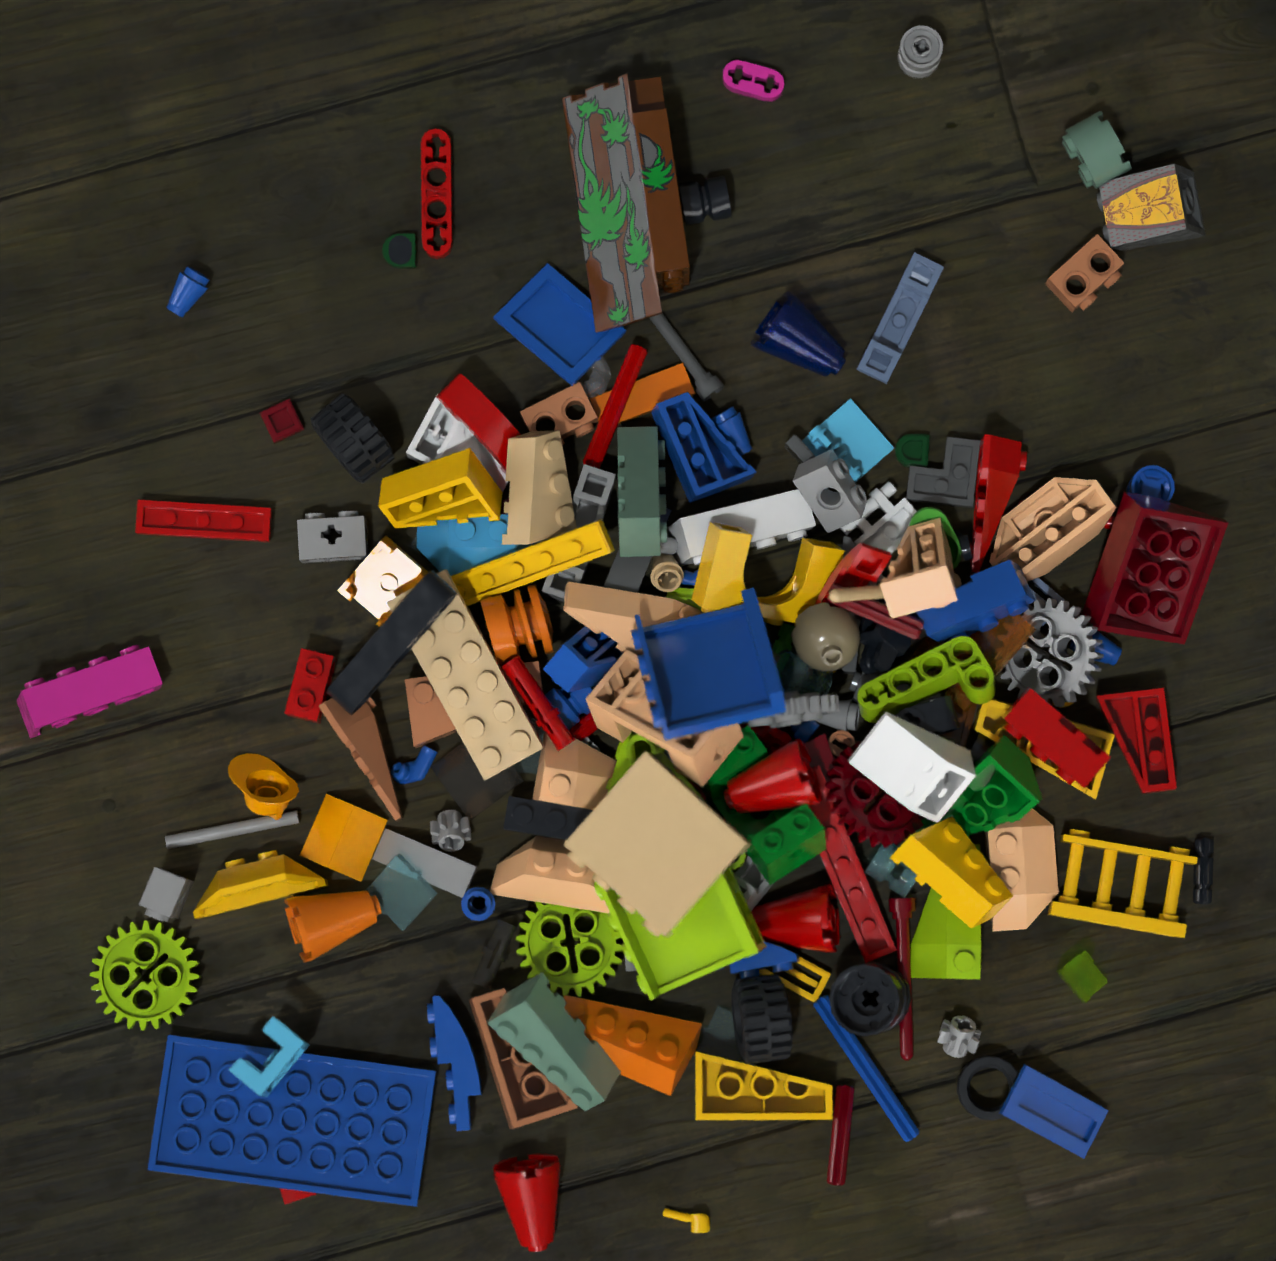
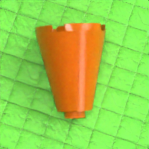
(329, 919)

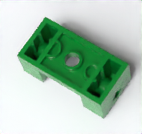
(782, 838)

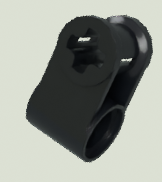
(933, 715)

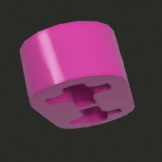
(755, 73)

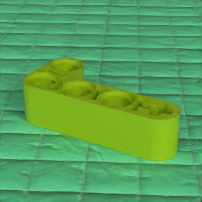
(925, 685)

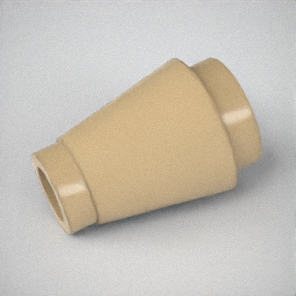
(666, 573)

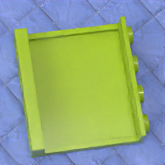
(706, 939)

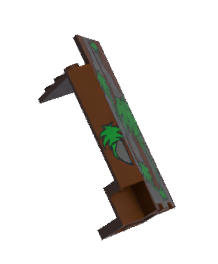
(626, 199)

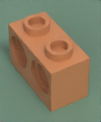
(1080, 269)
(555, 409)

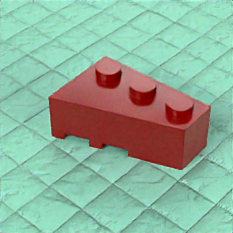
(1054, 738)

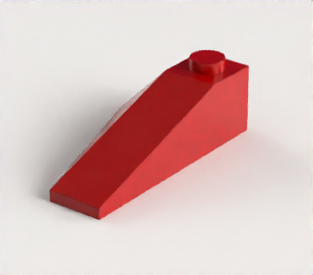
(997, 474)

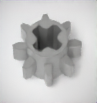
(450, 830)
(959, 1036)

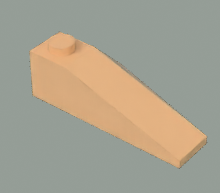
(614, 611)
(572, 775)

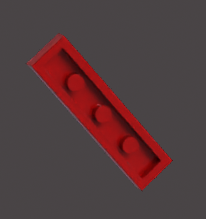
(203, 521)

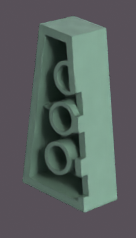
(639, 491)
(554, 1042)

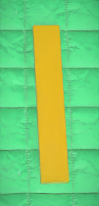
(534, 562)

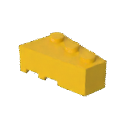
(440, 490)
(955, 870)

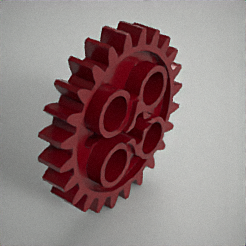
(898, 820)

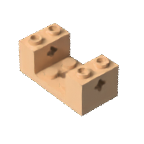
(622, 706)

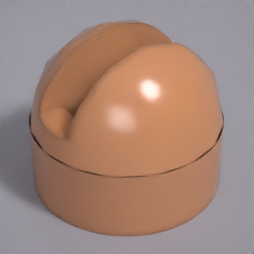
(844, 738)

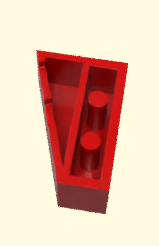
(1143, 736)

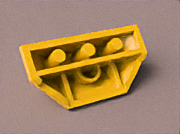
(256, 883)

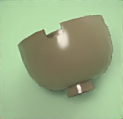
(826, 637)

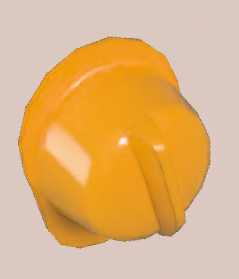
(264, 784)

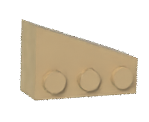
(539, 489)

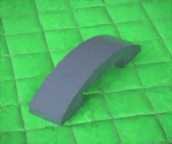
(900, 318)

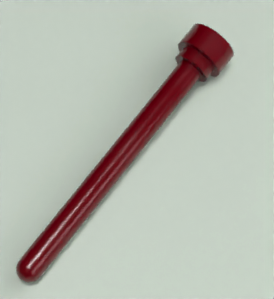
(902, 911)

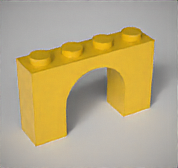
(722, 569)

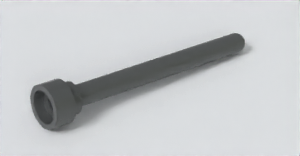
(705, 382)

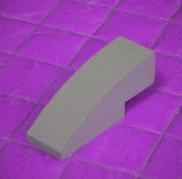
(436, 867)

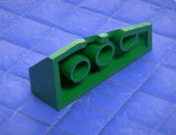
(998, 793)

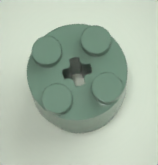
(1096, 149)

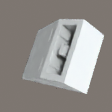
(444, 435)
(914, 766)

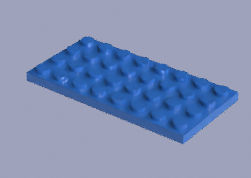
(320, 1130)

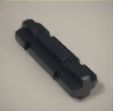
(1203, 871)

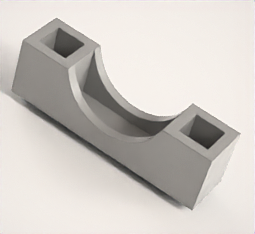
(589, 505)

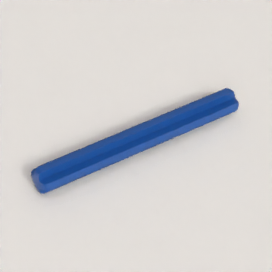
(868, 1072)

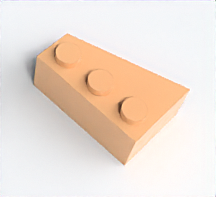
(922, 572)

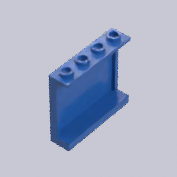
(709, 669)

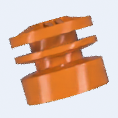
(517, 624)

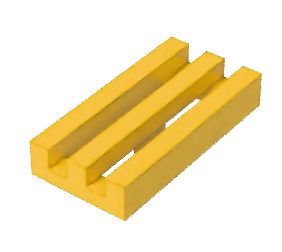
(818, 985)

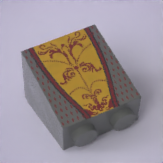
(1151, 208)

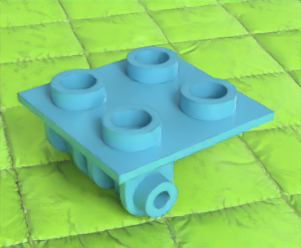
(851, 438)

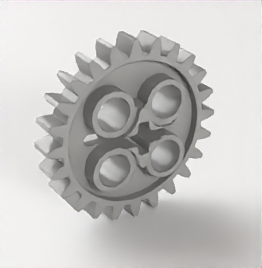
(1063, 626)
(800, 709)

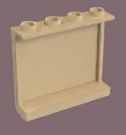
(655, 844)

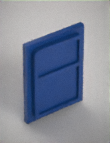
(557, 324)

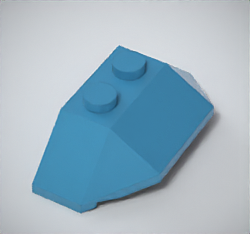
(464, 544)

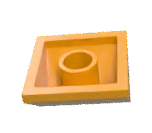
(343, 837)

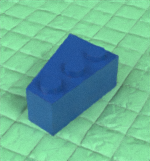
(583, 660)

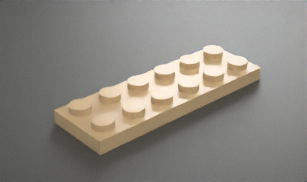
(474, 688)

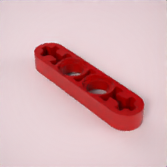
(436, 193)

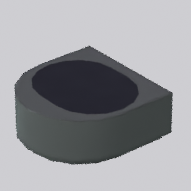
(798, 449)

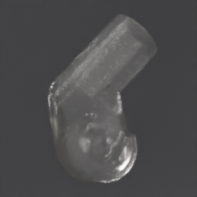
(598, 379)

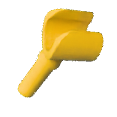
(699, 1221)

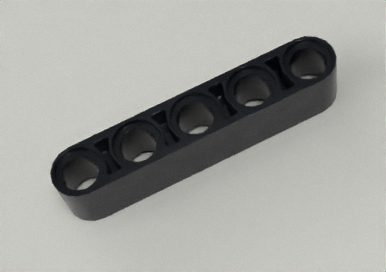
(391, 642)

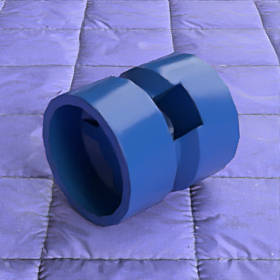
(1152, 482)
(570, 704)

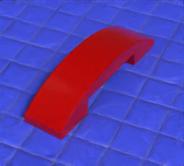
(479, 416)
(856, 569)

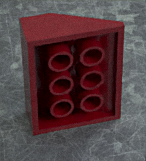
(1154, 569)

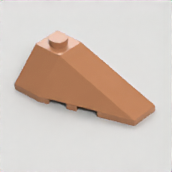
(363, 738)

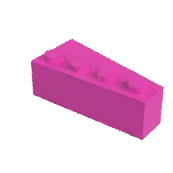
(88, 689)

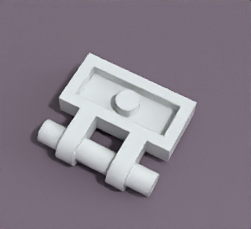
(888, 530)

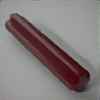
(880, 614)
(840, 1135)

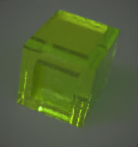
(1082, 976)

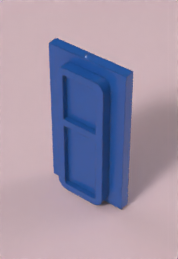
(1053, 1111)

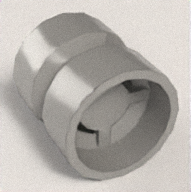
(920, 51)

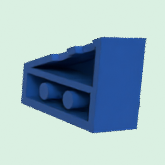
(697, 449)
(980, 603)

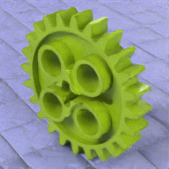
(540, 948)
(125, 952)

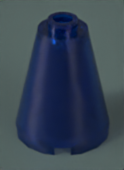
(799, 338)

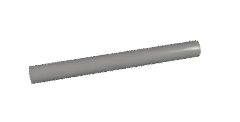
(230, 830)

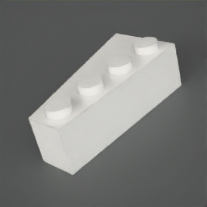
(763, 518)

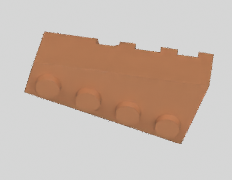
(429, 717)

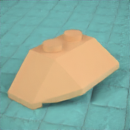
(1052, 525)
(1026, 862)
(546, 875)

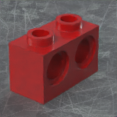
(309, 685)

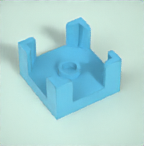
(277, 1063)

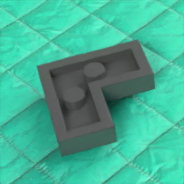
(951, 485)

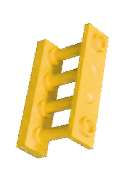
(1101, 910)

